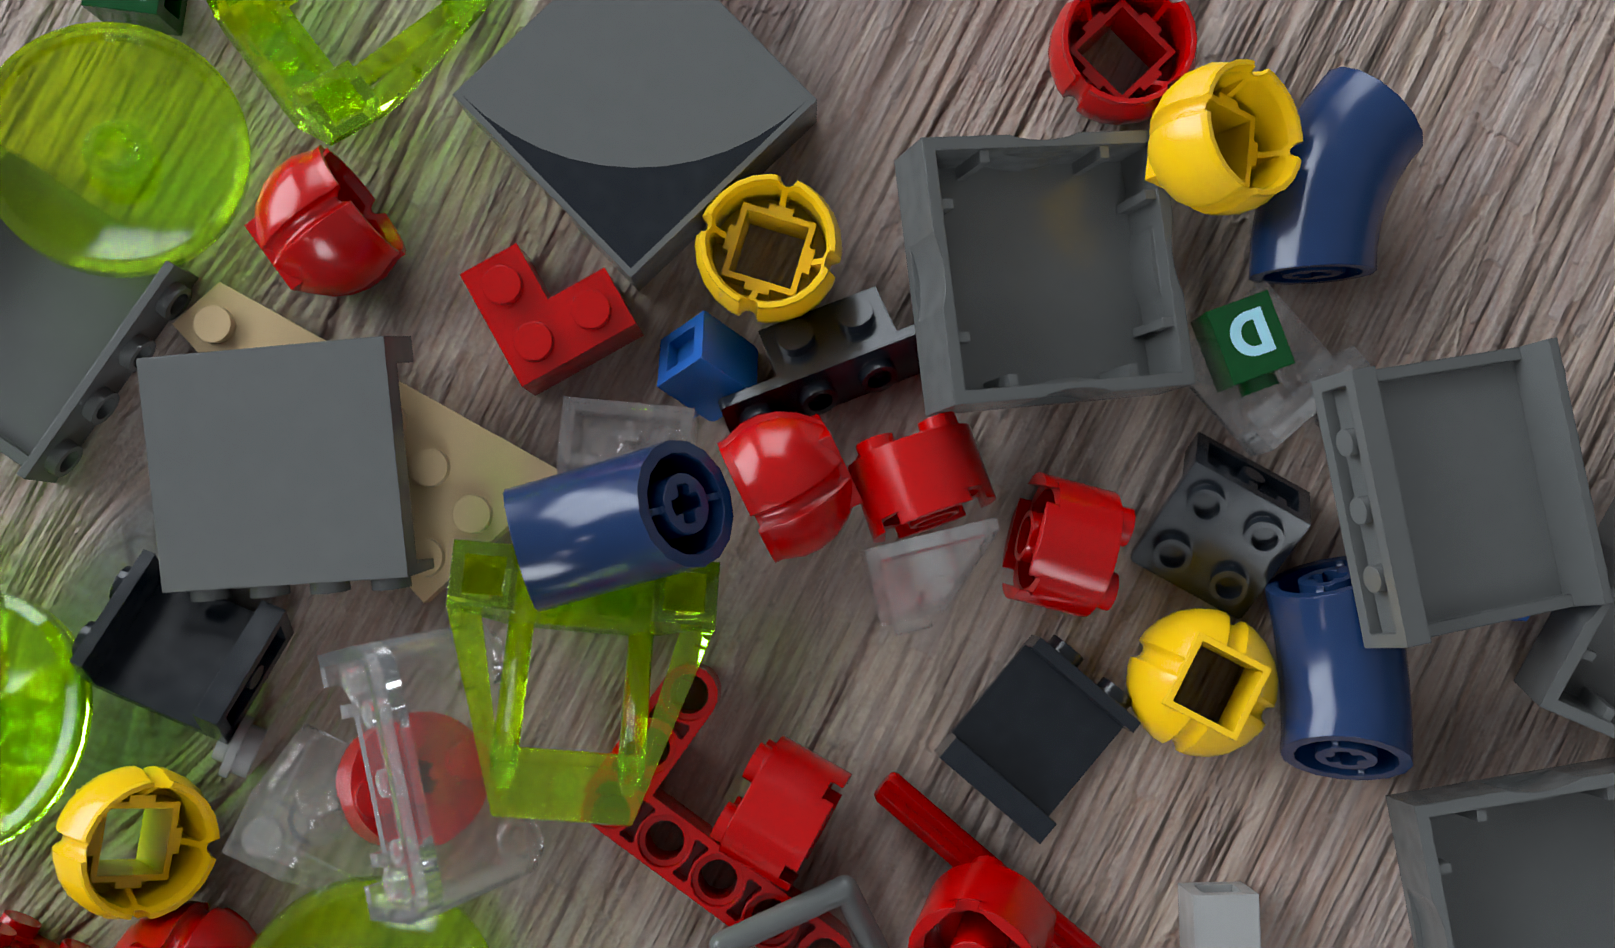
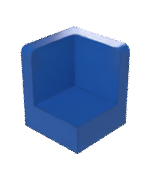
(705, 363)

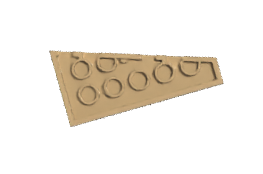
(451, 462)

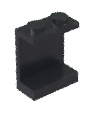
(179, 655)
(1036, 732)

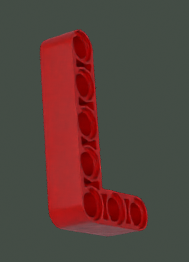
(684, 865)

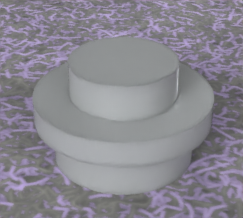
(242, 749)

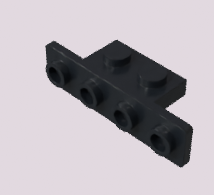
(828, 359)

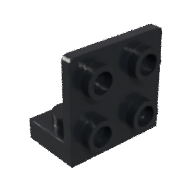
(1224, 527)

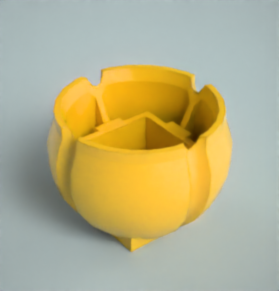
(1224, 138)
(780, 208)
(1163, 664)
(170, 852)

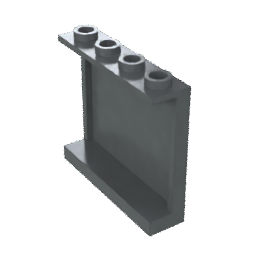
(70, 350)
(280, 468)
(1460, 493)

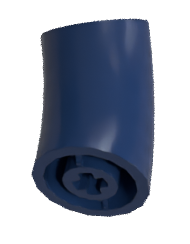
(1333, 211)
(619, 522)
(1339, 702)

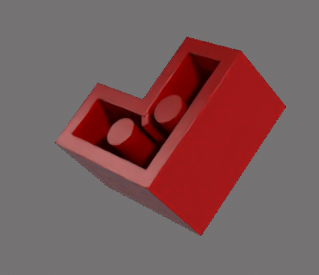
(544, 334)

